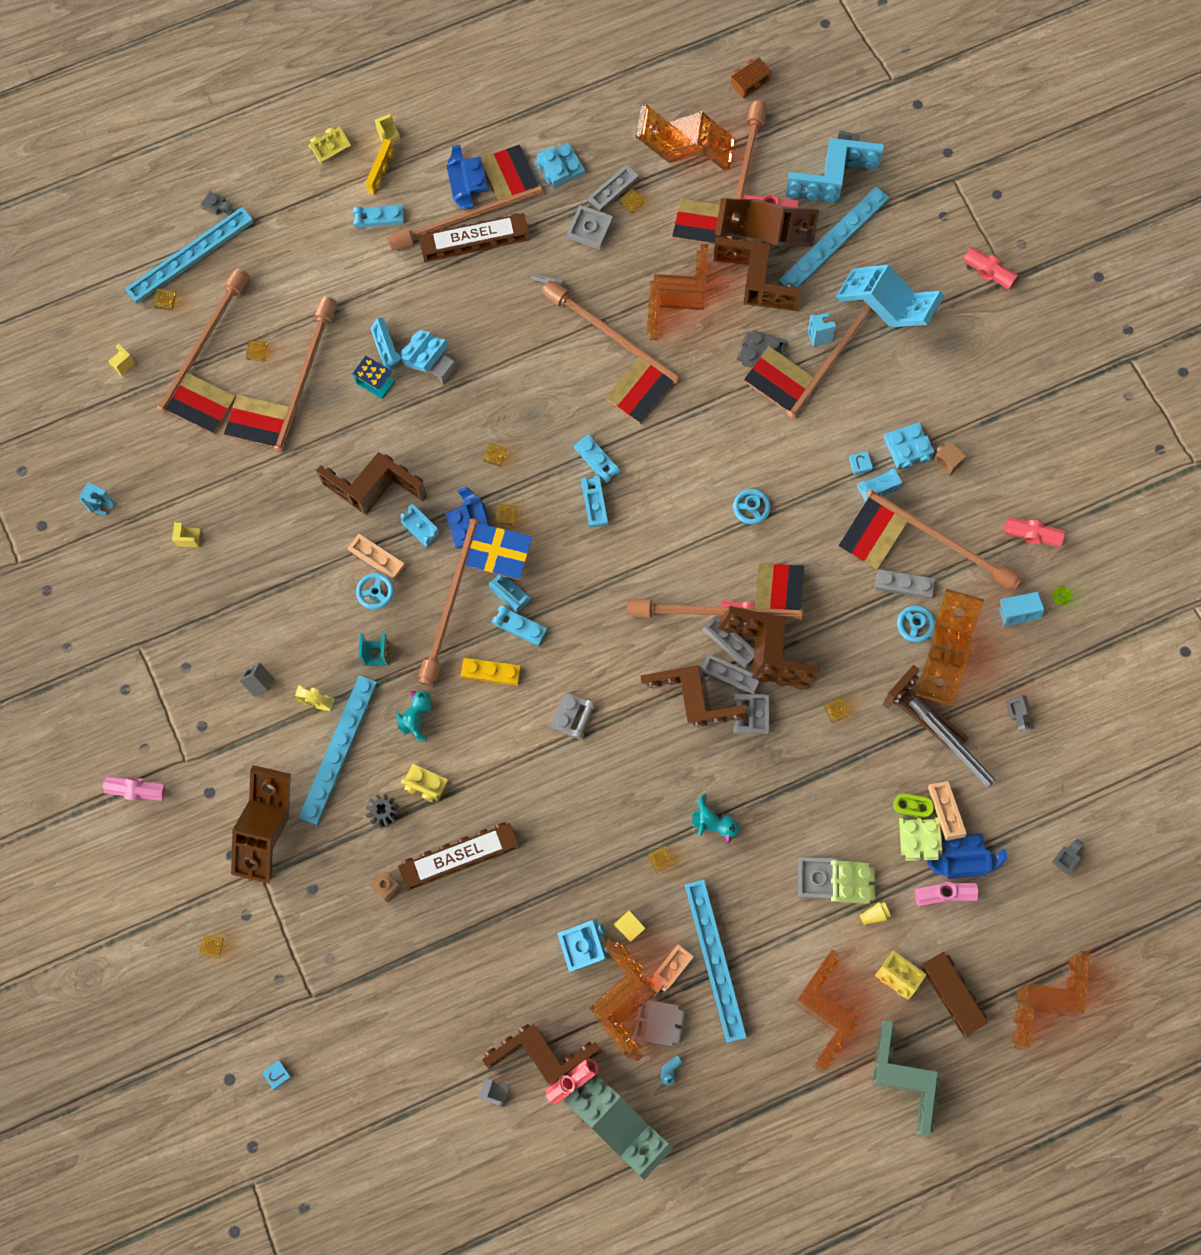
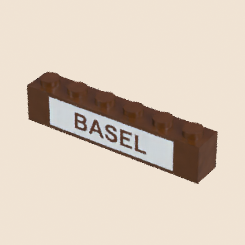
(474, 237)
(458, 856)

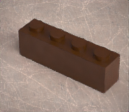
(953, 994)

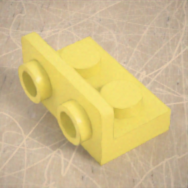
(329, 144)
(424, 783)
(900, 975)

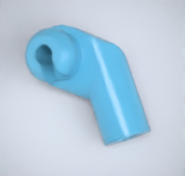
(667, 1070)

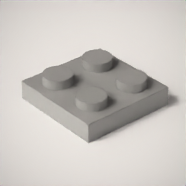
(589, 227)
(815, 878)

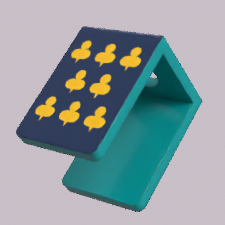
(373, 377)
(366, 647)

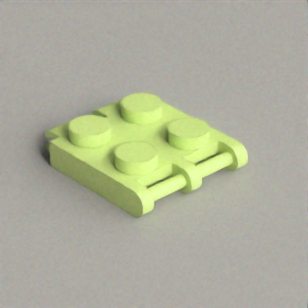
(920, 838)
(853, 882)

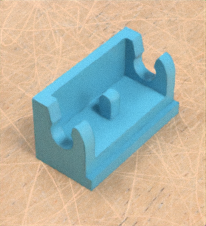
(820, 332)
(882, 484)
(94, 498)
(419, 526)
(509, 593)
(1021, 609)

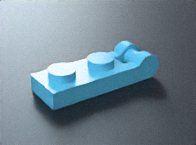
(378, 216)
(384, 344)
(596, 458)
(594, 502)
(520, 626)

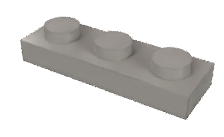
(613, 188)
(904, 584)
(730, 642)
(730, 674)

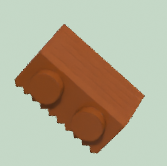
(750, 77)

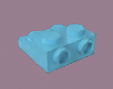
(559, 165)
(423, 351)
(909, 446)
(584, 945)

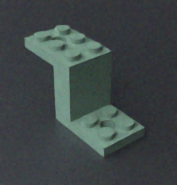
(906, 1079)
(619, 1126)

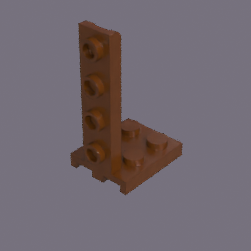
(902, 695)

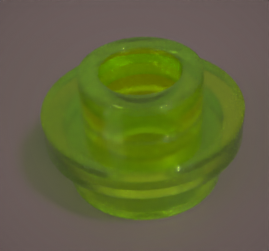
(1061, 590)

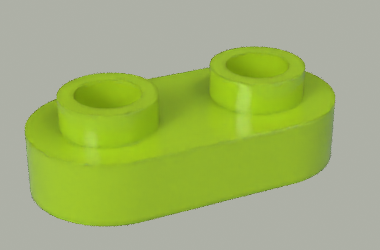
(912, 805)

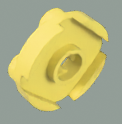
(314, 698)

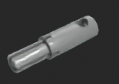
(544, 279)

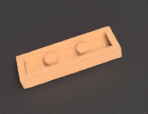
(376, 556)
(947, 810)

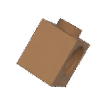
(949, 457)
(385, 886)

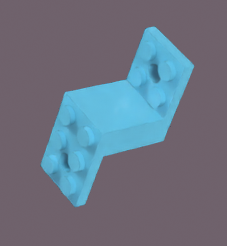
(829, 186)
(890, 296)

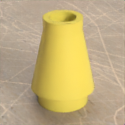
(875, 914)

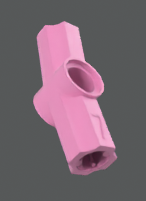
(134, 788)
(934, 895)

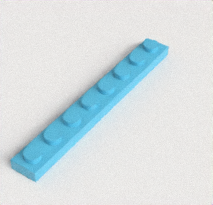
(835, 239)
(189, 255)
(338, 750)
(715, 961)

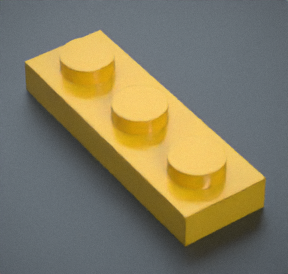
(379, 167)
(490, 671)

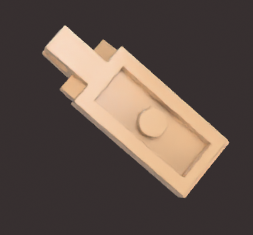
(671, 969)

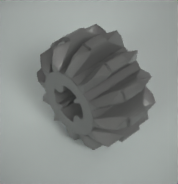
(375, 814)

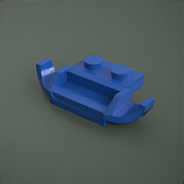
(465, 177)
(459, 518)
(967, 858)

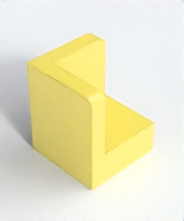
(386, 128)
(122, 361)
(185, 536)
(629, 926)

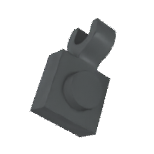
(215, 203)
(1019, 710)
(1067, 858)

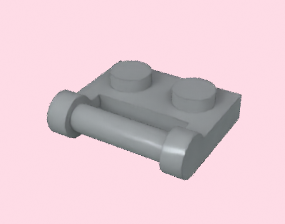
(567, 713)
(759, 714)

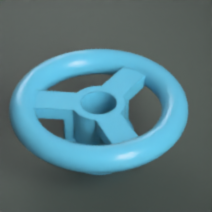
(751, 500)
(375, 597)
(915, 617)

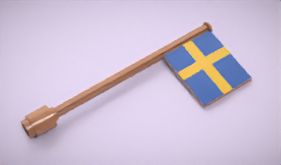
(485, 550)

